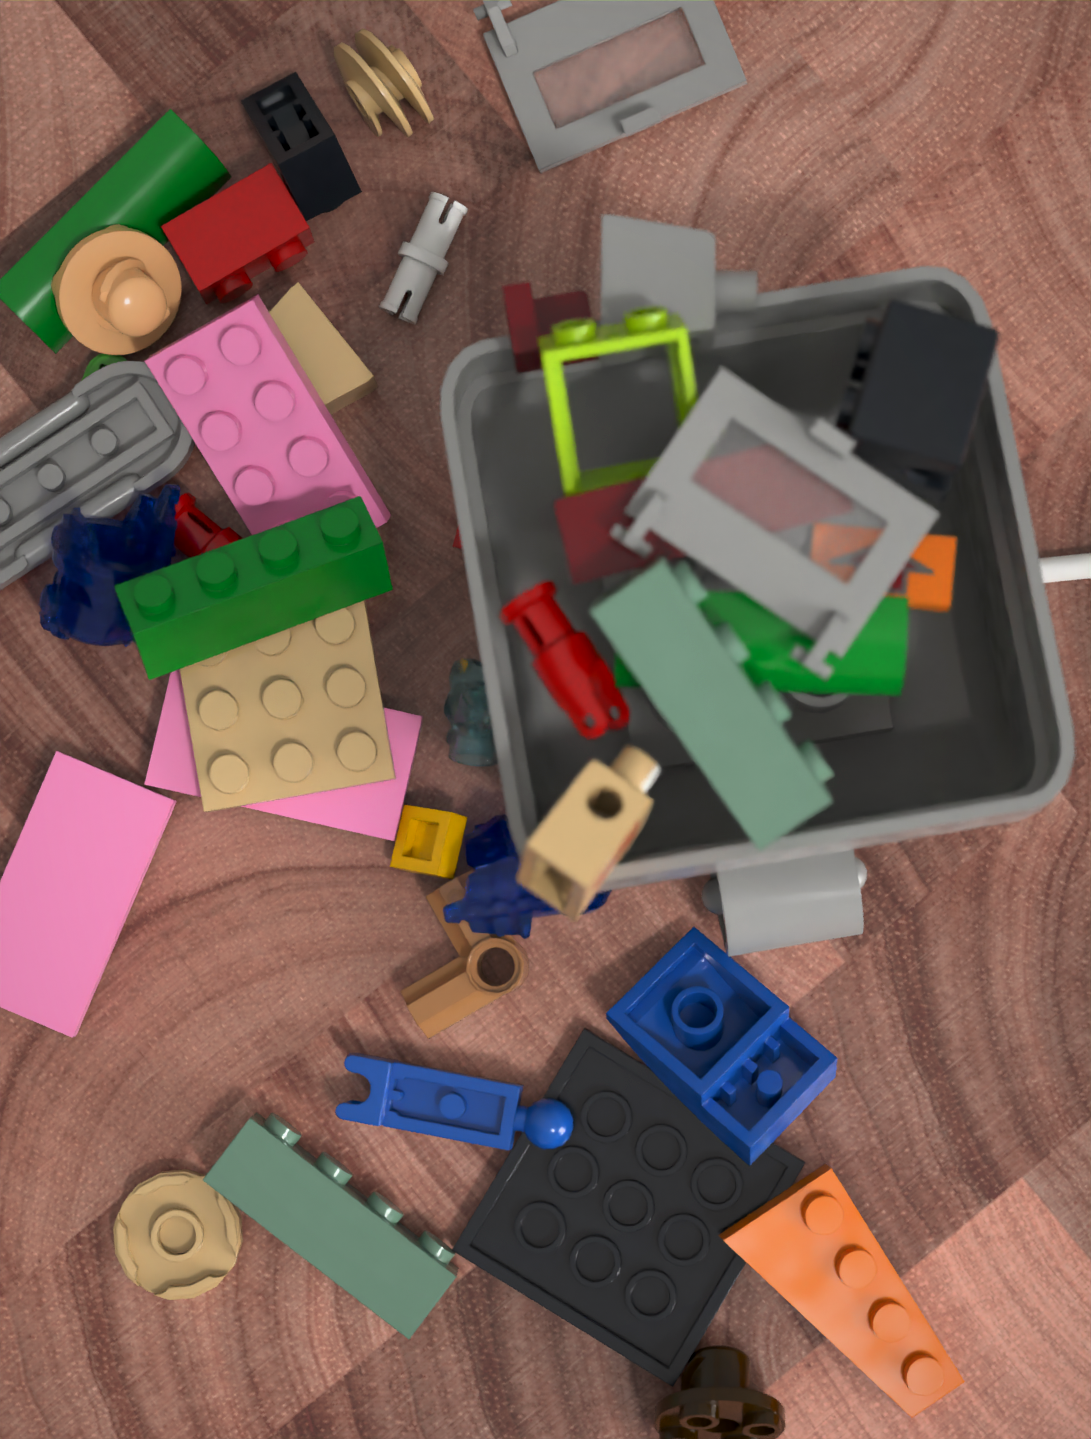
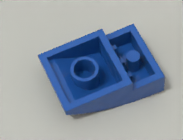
(723, 1044)

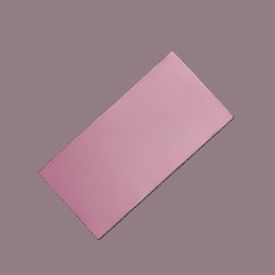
(361, 809)
(73, 888)

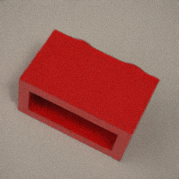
(240, 235)

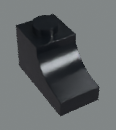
(302, 146)

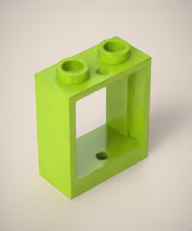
(582, 339)

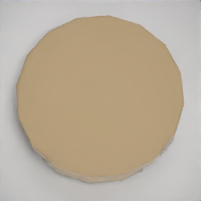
(177, 1235)

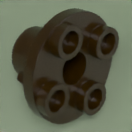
(719, 1401)

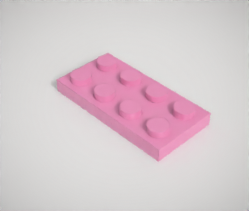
(260, 420)

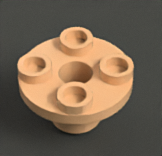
(117, 290)

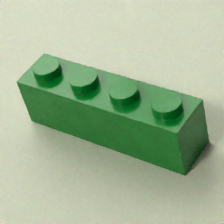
(255, 587)

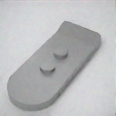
(86, 453)

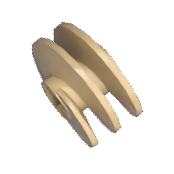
(379, 81)

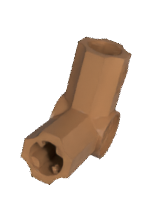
(460, 985)

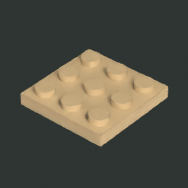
(289, 714)

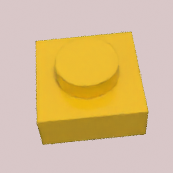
(428, 841)

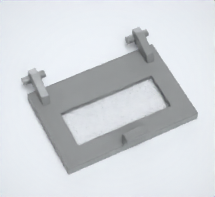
(607, 68)
(779, 514)

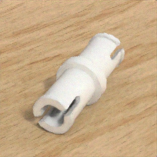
(423, 258)

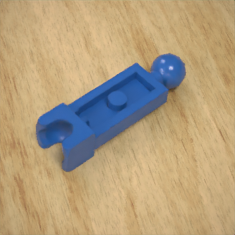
(452, 1105)

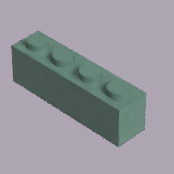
(711, 700)
(332, 1223)

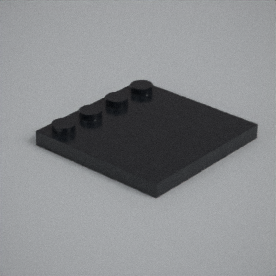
(624, 1213)

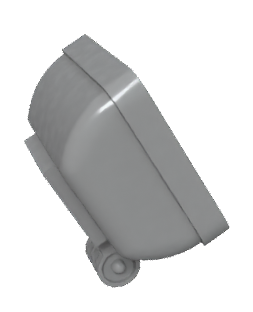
(983, 691)

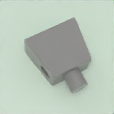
(672, 269)

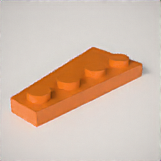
(838, 1277)

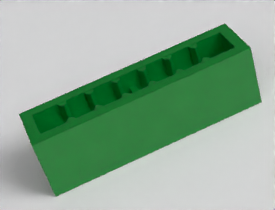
(145, 189)
(869, 666)

